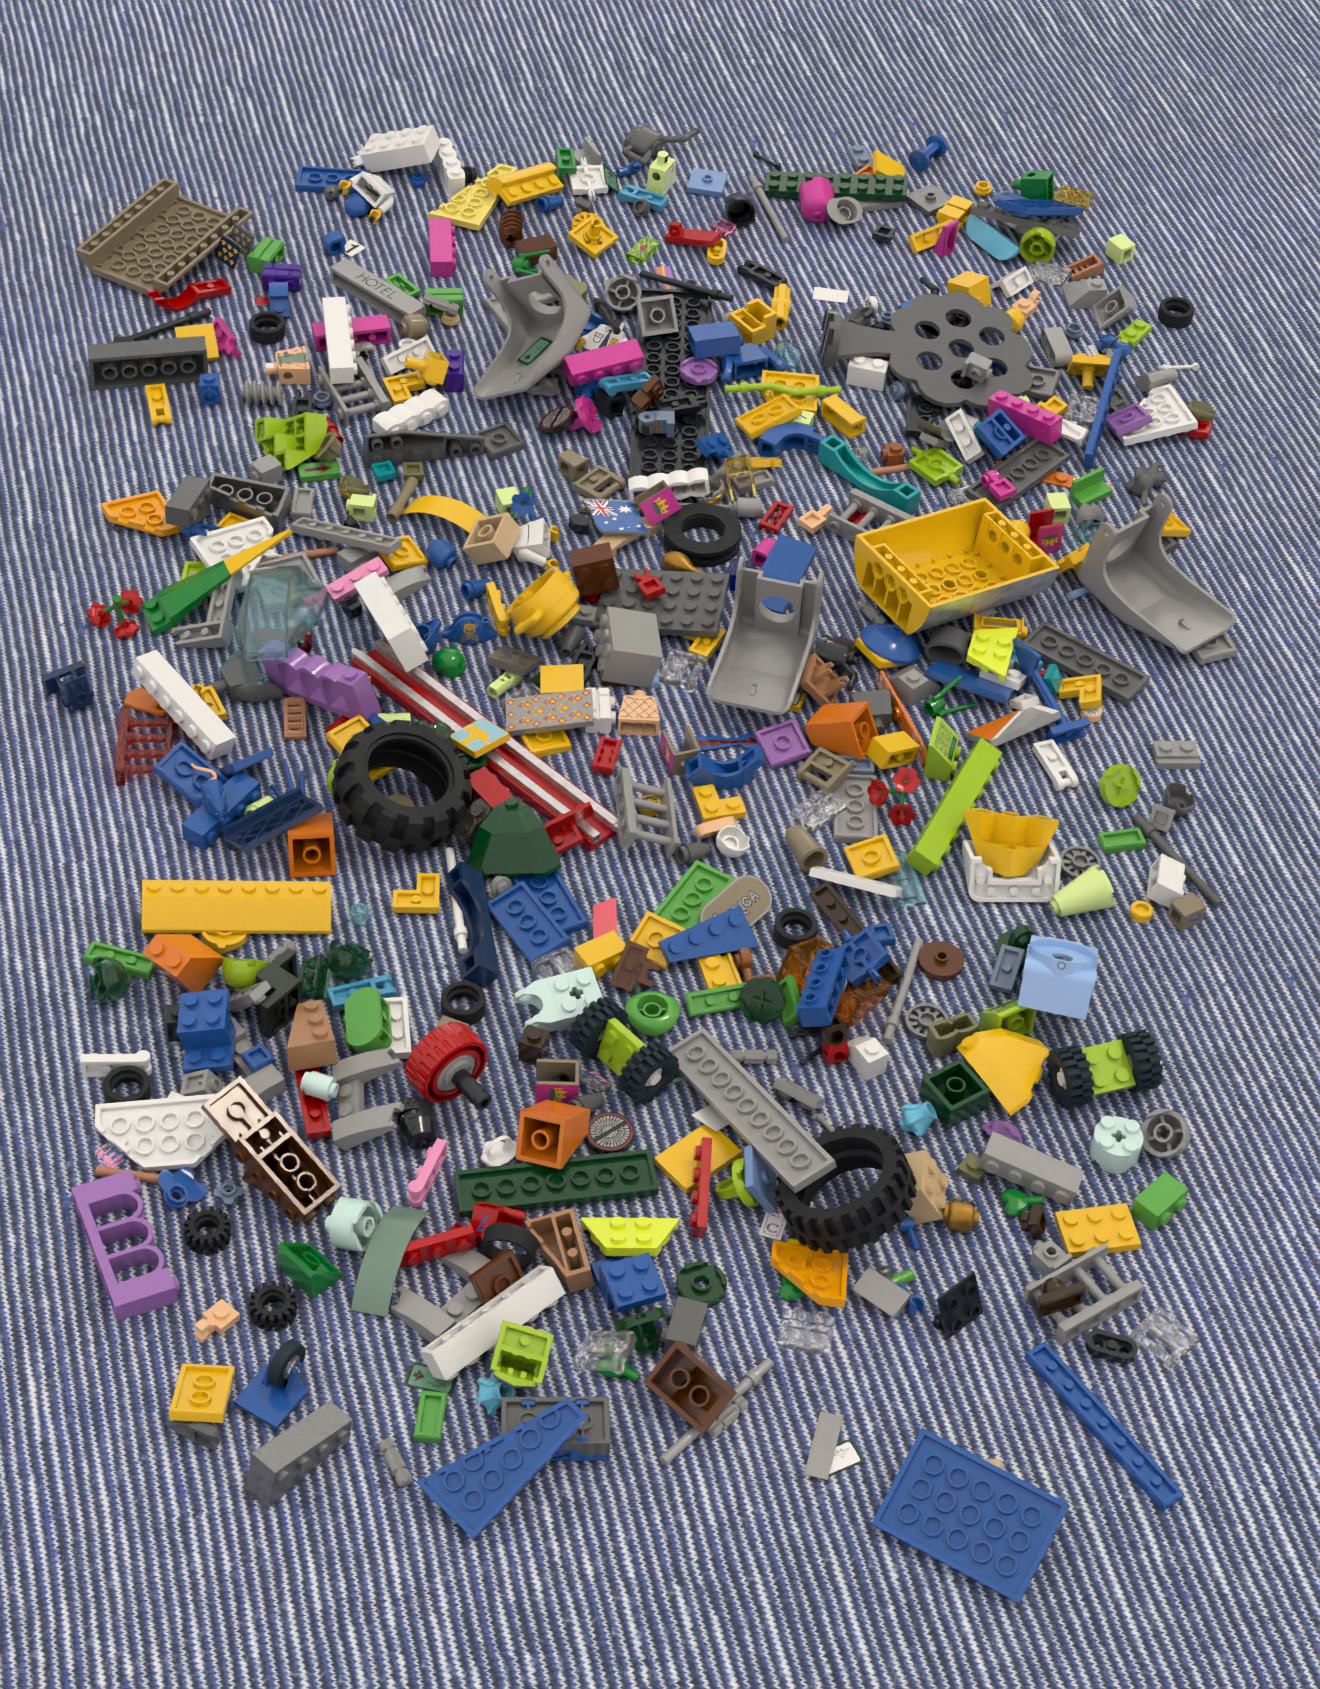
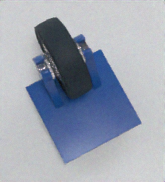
(276, 1387)

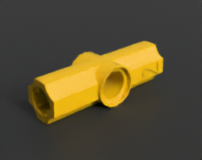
(781, 305)

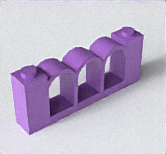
(324, 685)
(139, 1293)

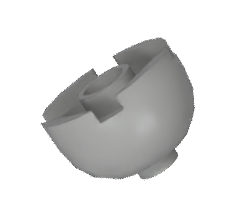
(622, 293)
(1165, 1133)

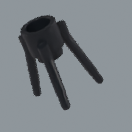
(804, 1031)

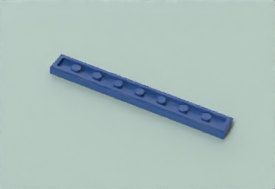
(1103, 408)
(1104, 1426)

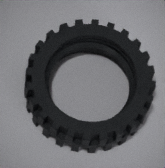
(868, 1215)

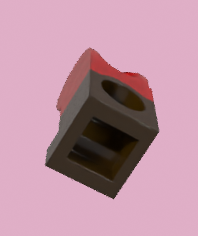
(834, 1041)

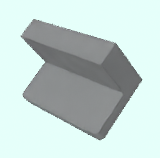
(589, 152)

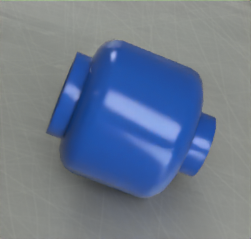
(441, 554)

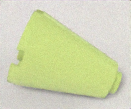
(1084, 894)

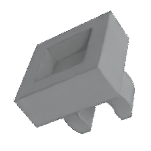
(1162, 817)

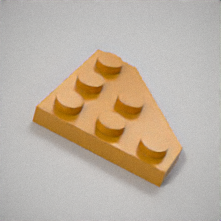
(141, 512)
(815, 1273)

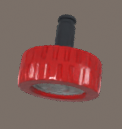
(448, 1065)

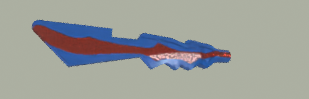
(716, 742)

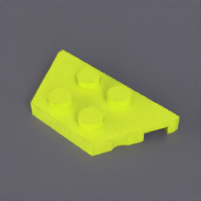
(992, 650)
(630, 1235)

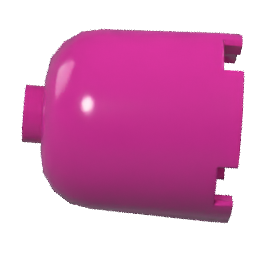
(814, 199)

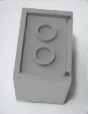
(628, 647)

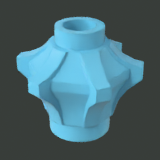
(917, 1117)
(491, 1392)

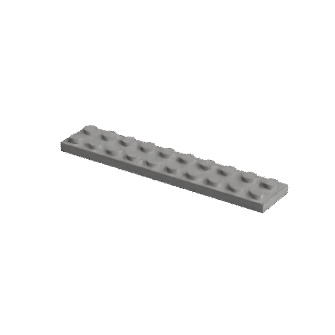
(751, 1111)

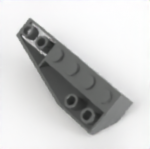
(419, 446)

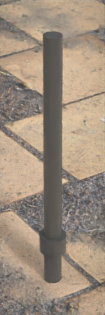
(1150, 831)

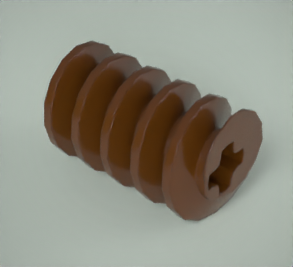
(511, 227)

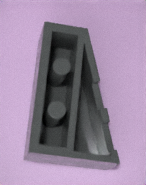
(189, 502)

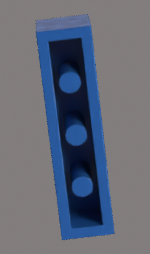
(204, 828)

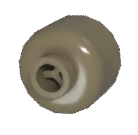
(414, 326)

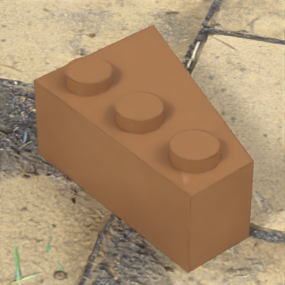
(311, 1038)
(563, 1248)

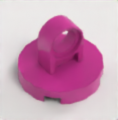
(585, 416)

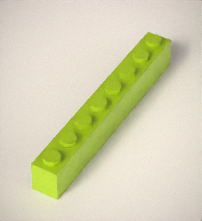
(949, 813)

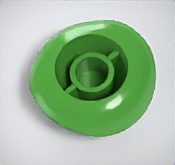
(652, 1012)

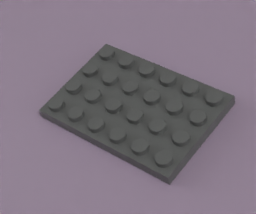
(688, 608)

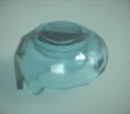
(788, 353)
(1085, 531)

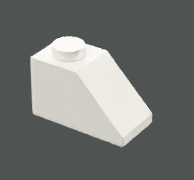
(867, 1056)

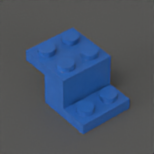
(999, 434)
(206, 1031)
(628, 1281)

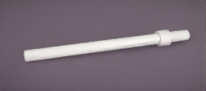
(460, 930)

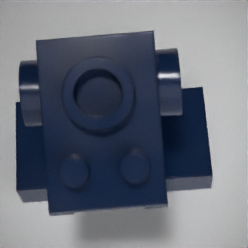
(74, 691)

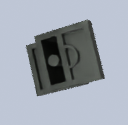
(284, 994)

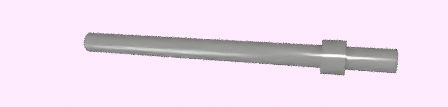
(759, 190)
(892, 1022)
(751, 1379)

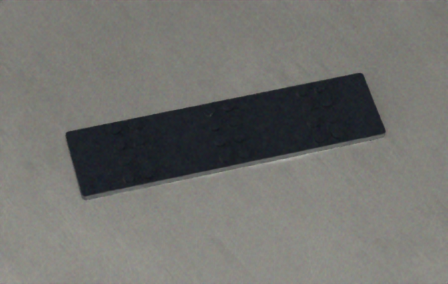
(663, 358)

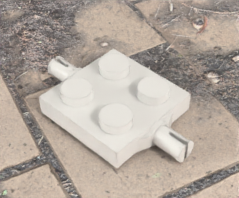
(588, 180)

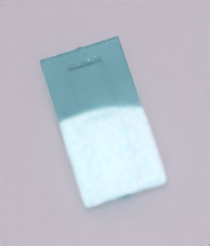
(909, 882)

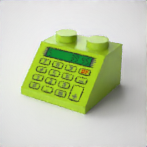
(942, 752)
(1008, 1017)

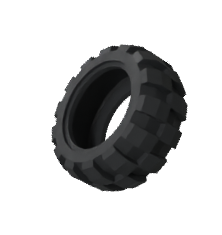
(385, 820)

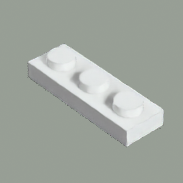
(395, 361)
(964, 436)
(400, 1027)

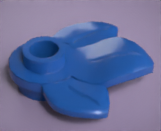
(180, 1185)

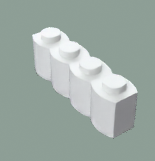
(450, 167)
(413, 413)
(681, 483)

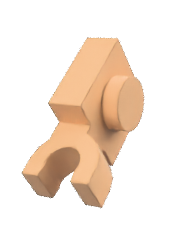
(1029, 305)
(813, 520)
(217, 1318)

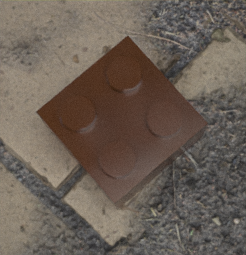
(594, 569)

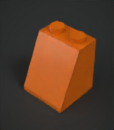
(843, 728)
(312, 847)
(184, 959)
(551, 1132)

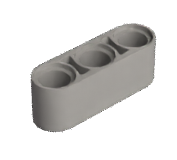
(1056, 346)

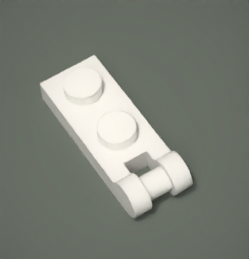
(1055, 764)
(102, 1064)

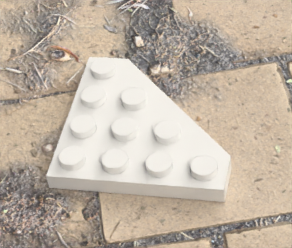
(1168, 417)
(230, 541)

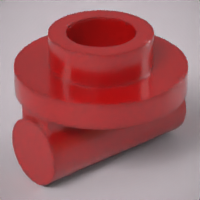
(513, 1216)

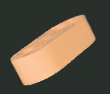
(712, 828)

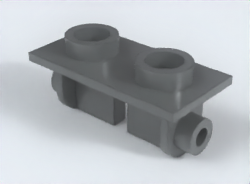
(860, 315)

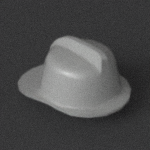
(844, 210)

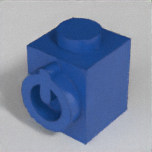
(210, 389)

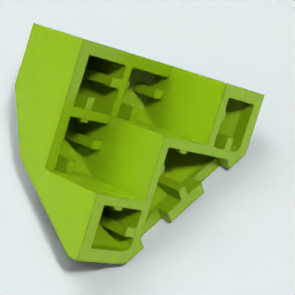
(291, 438)

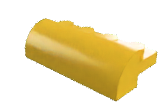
(525, 184)

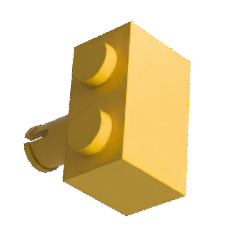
(432, 367)

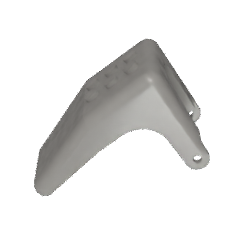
(527, 323)
(1145, 588)
(764, 649)

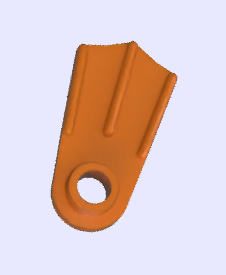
(145, 702)

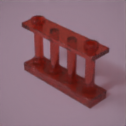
(125, 738)

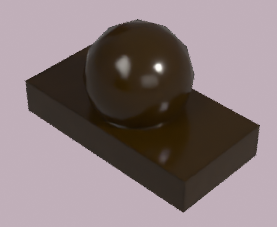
(1058, 1296)

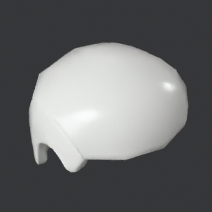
(732, 841)

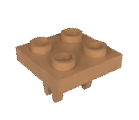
(821, 681)

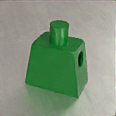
(1036, 184)

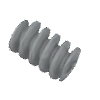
(262, 392)

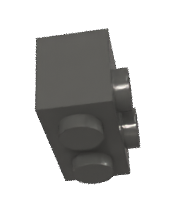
(686, 1323)

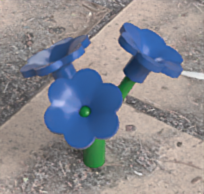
(523, 505)

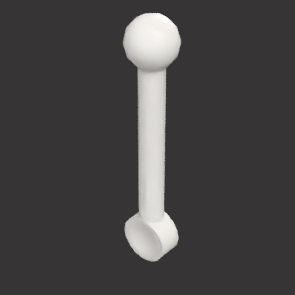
(1195, 366)

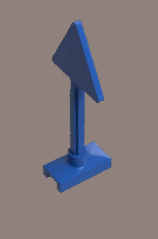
(1064, 730)

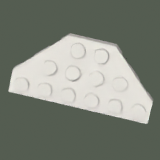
(160, 1131)

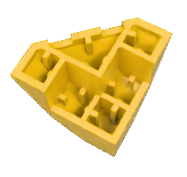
(1009, 841)
(1006, 1064)

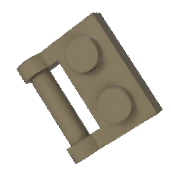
(596, 480)
(826, 764)

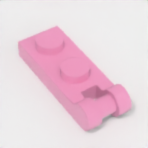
(427, 1173)

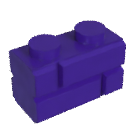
(282, 273)
(455, 373)

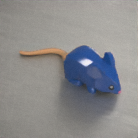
(213, 794)

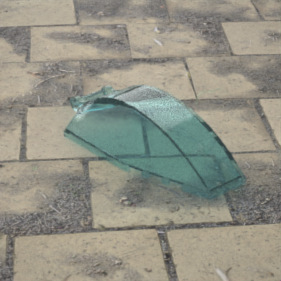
(277, 611)

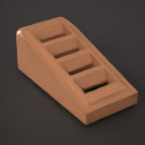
(1089, 267)
(297, 720)

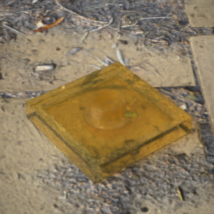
(1074, 196)

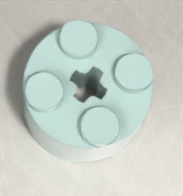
(1116, 1144)
(353, 1223)

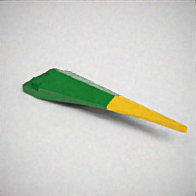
(181, 597)

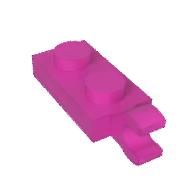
(225, 338)

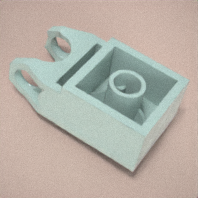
(560, 998)

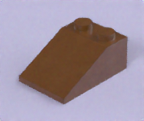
(690, 1386)

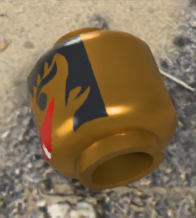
(960, 1215)

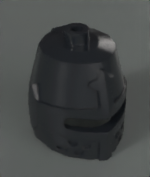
(739, 209)
(418, 1128)

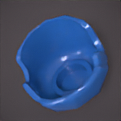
(357, 205)

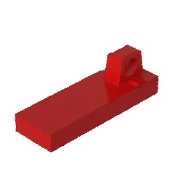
(681, 235)

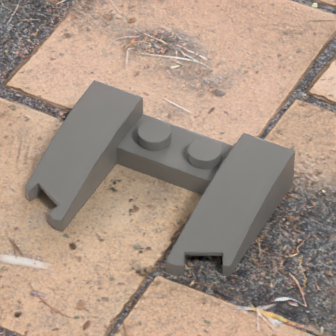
(402, 584)
(216, 630)
(264, 1082)
(353, 1122)
(429, 1319)

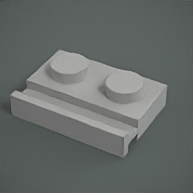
(1176, 754)

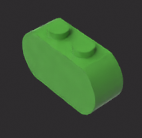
(367, 1021)

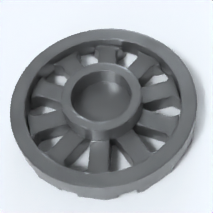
(1078, 861)
(923, 1019)

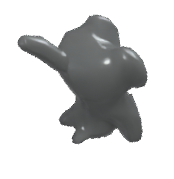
(1145, 480)

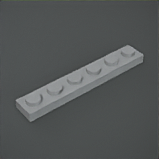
(346, 535)

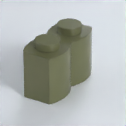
(946, 1034)

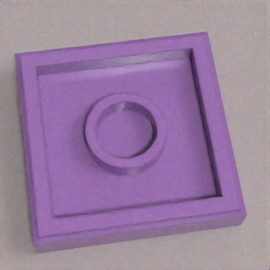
(1128, 419)
(782, 744)

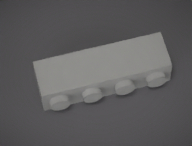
(1031, 1169)

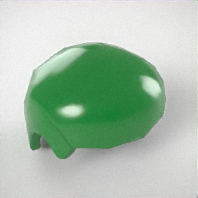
(449, 662)

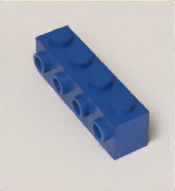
(823, 987)

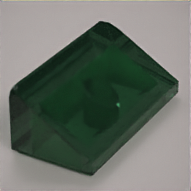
(314, 977)

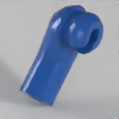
(631, 169)

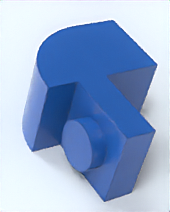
(279, 298)

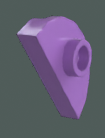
(1003, 1128)

